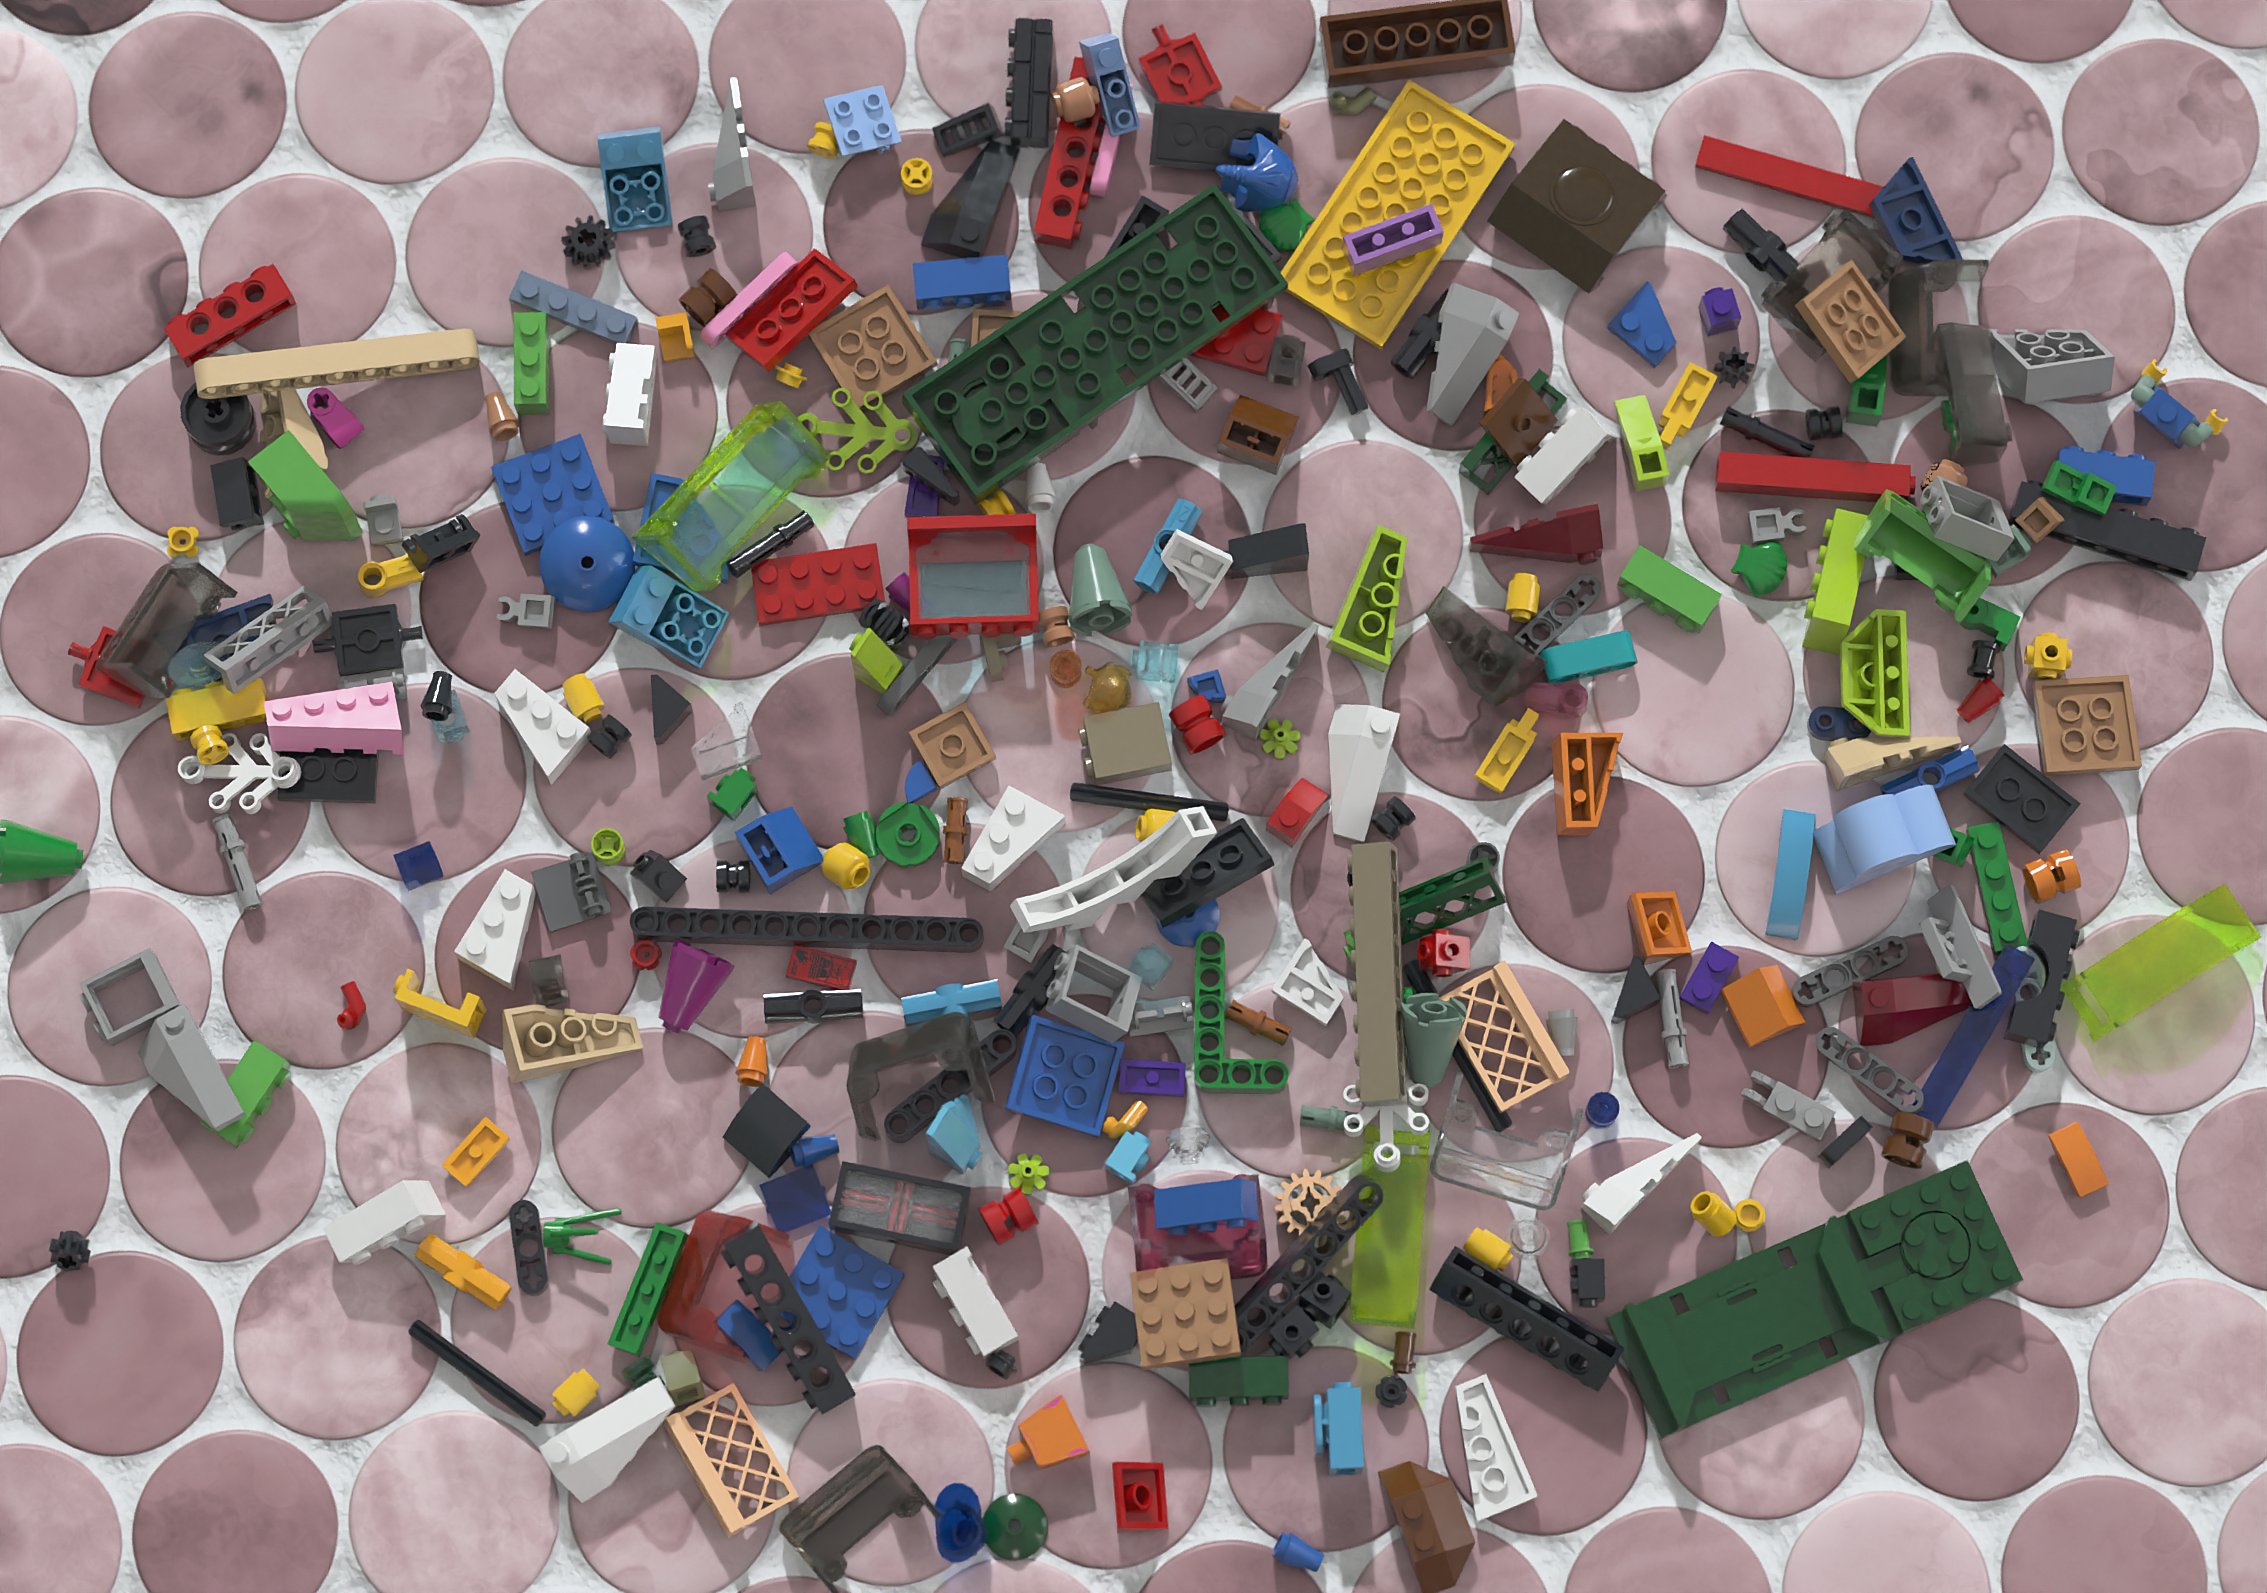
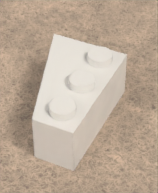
(630, 394)
(1563, 454)
(499, 930)

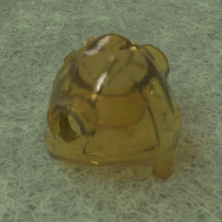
(1109, 688)

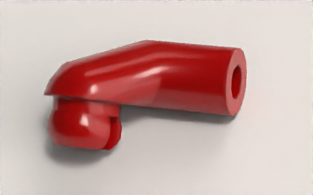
(354, 1009)

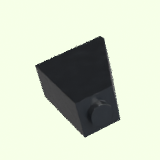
(1269, 552)

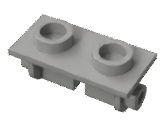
(395, 676)
(1161, 1016)

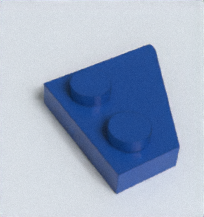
(1644, 326)

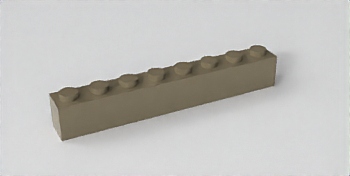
(1378, 974)

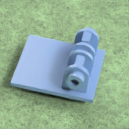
(862, 121)

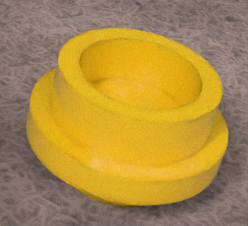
(1749, 1215)

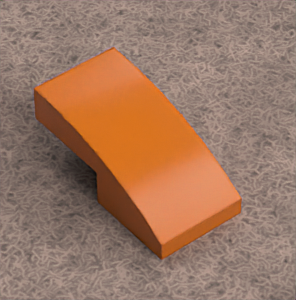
(2078, 1159)

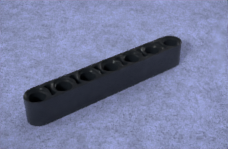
(1314, 1258)

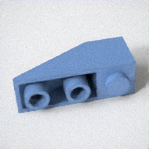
(1108, 72)

